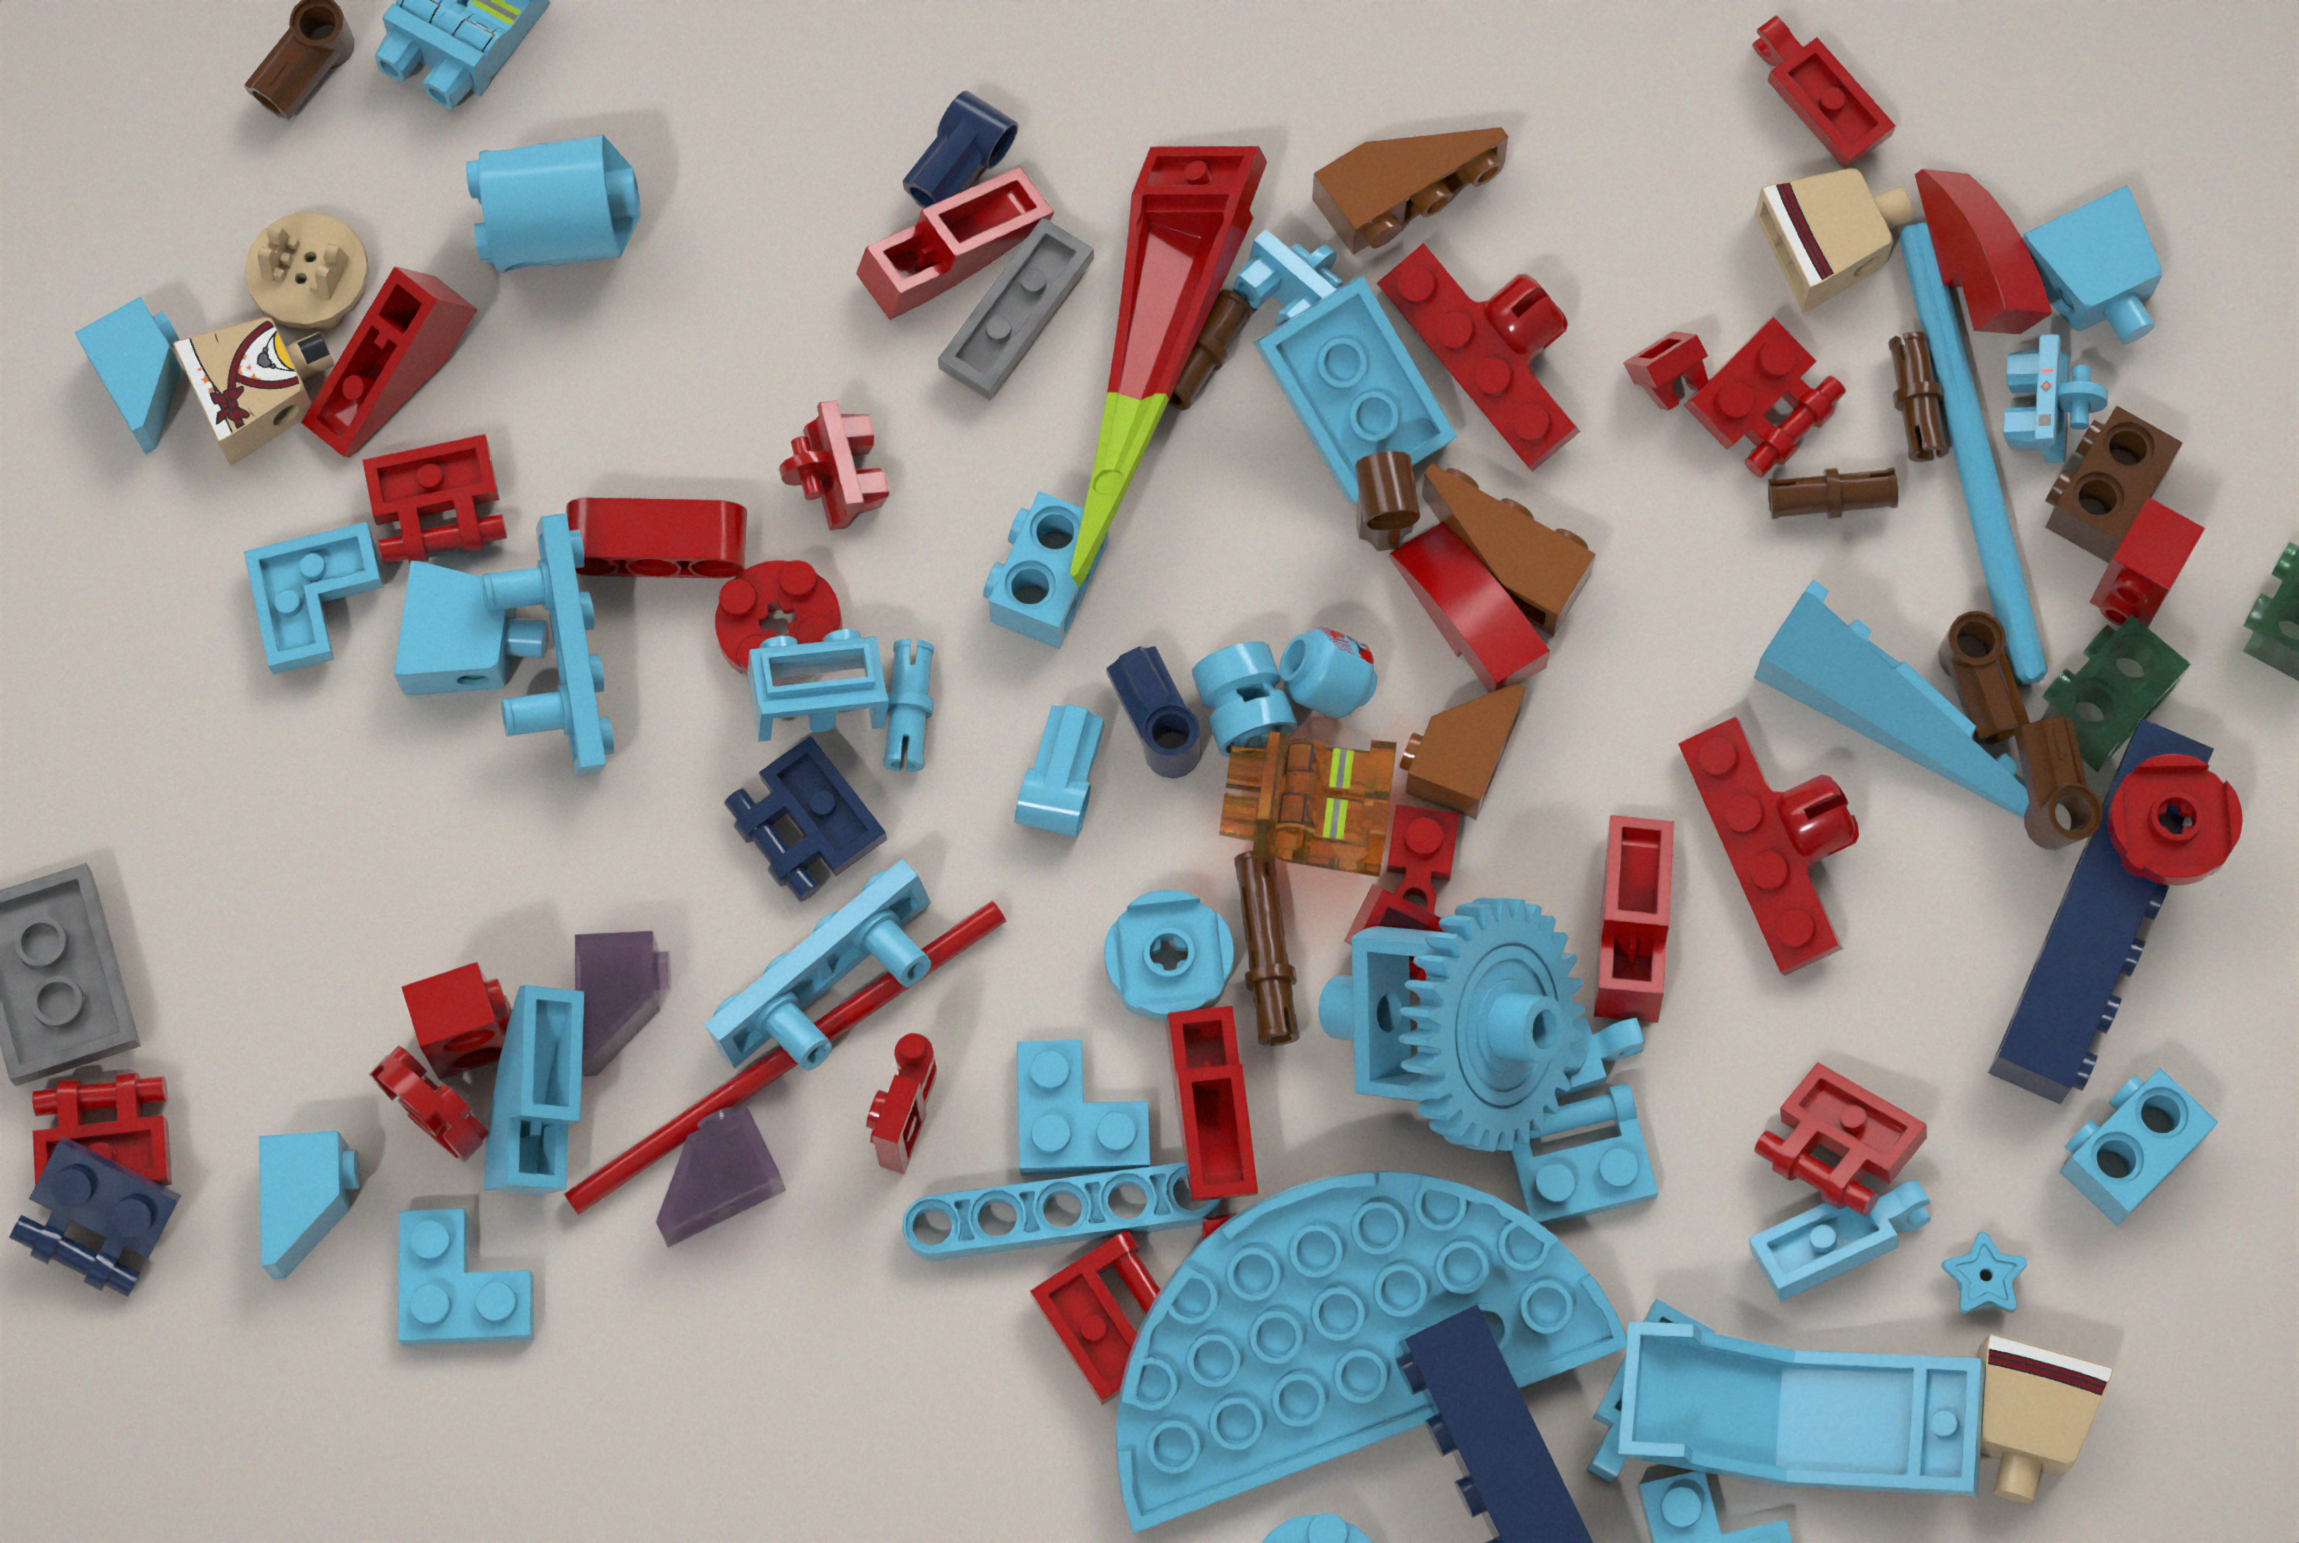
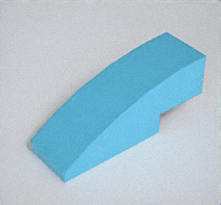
(536, 1093)

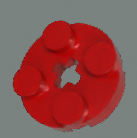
(771, 587)
(2151, 849)
(432, 1108)

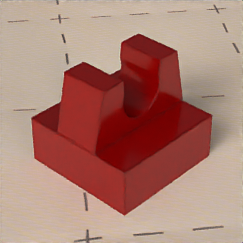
(1665, 361)

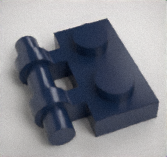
(822, 808)
(104, 1199)

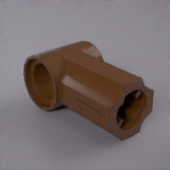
(299, 62)
(1386, 499)
(1983, 683)
(2054, 776)

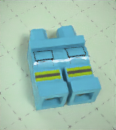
(456, 39)

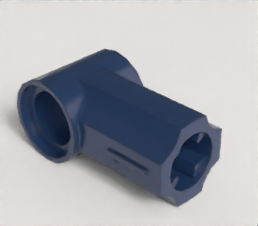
(967, 141)
(1156, 709)

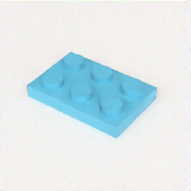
(1353, 383)

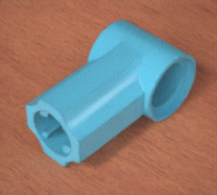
(1057, 788)

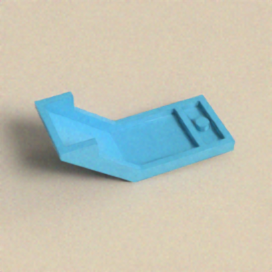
(1801, 1413)

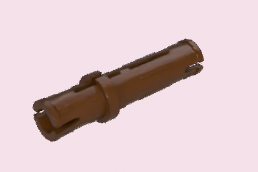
(1268, 961)

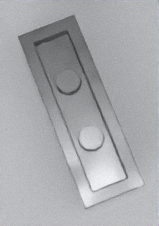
(1016, 308)

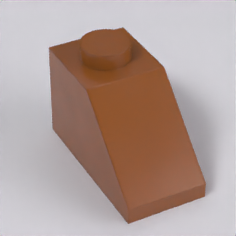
(1462, 751)

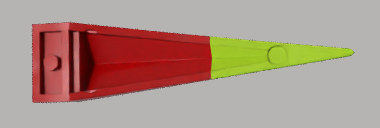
(1180, 245)

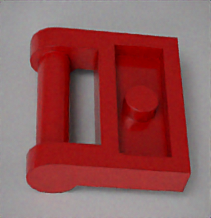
(1089, 1317)

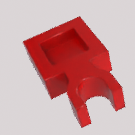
(1422, 850)

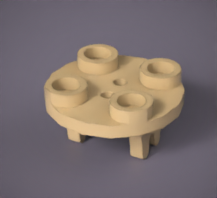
(333, 279)

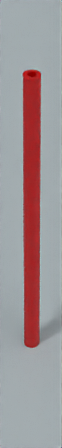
(774, 1064)

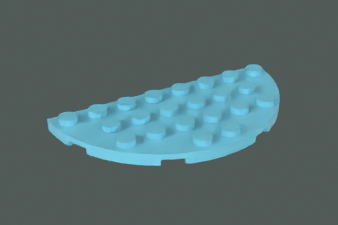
(1291, 1321)

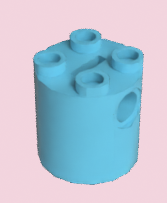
(553, 203)

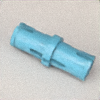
(908, 705)

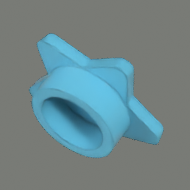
(1975, 1291)

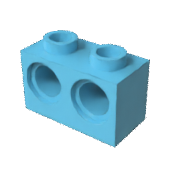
(1040, 567)
(2146, 1154)

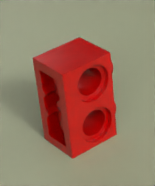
(2146, 564)
(458, 1019)

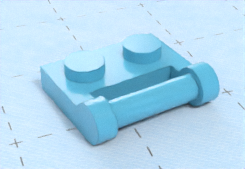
(1590, 1175)

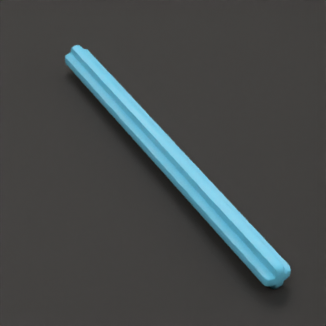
(1973, 457)

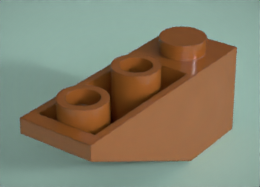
(1395, 180)
(1532, 562)

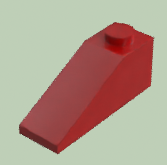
(388, 358)

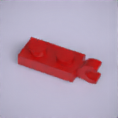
(1822, 94)

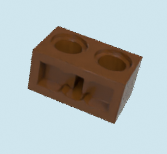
(2116, 486)

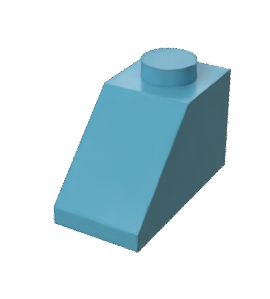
(135, 365)
(302, 1194)

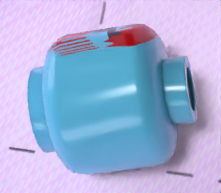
(1328, 672)

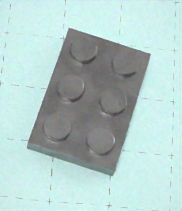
(59, 978)

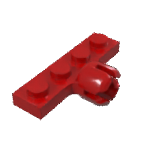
(1489, 348)
(1773, 840)

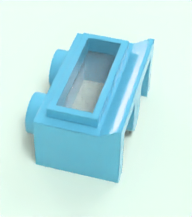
(816, 680)

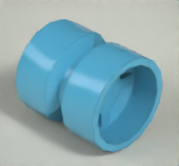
(1241, 691)

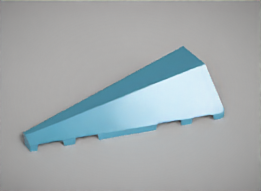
(1866, 689)

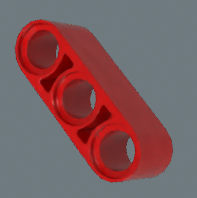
(660, 537)

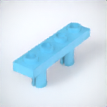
(570, 614)
(837, 945)

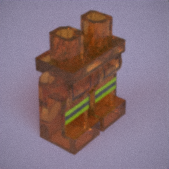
(1313, 804)

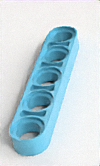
(1029, 1202)

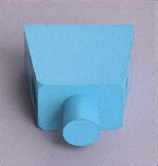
(2099, 265)
(451, 638)

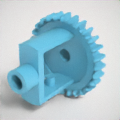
(1487, 1020)

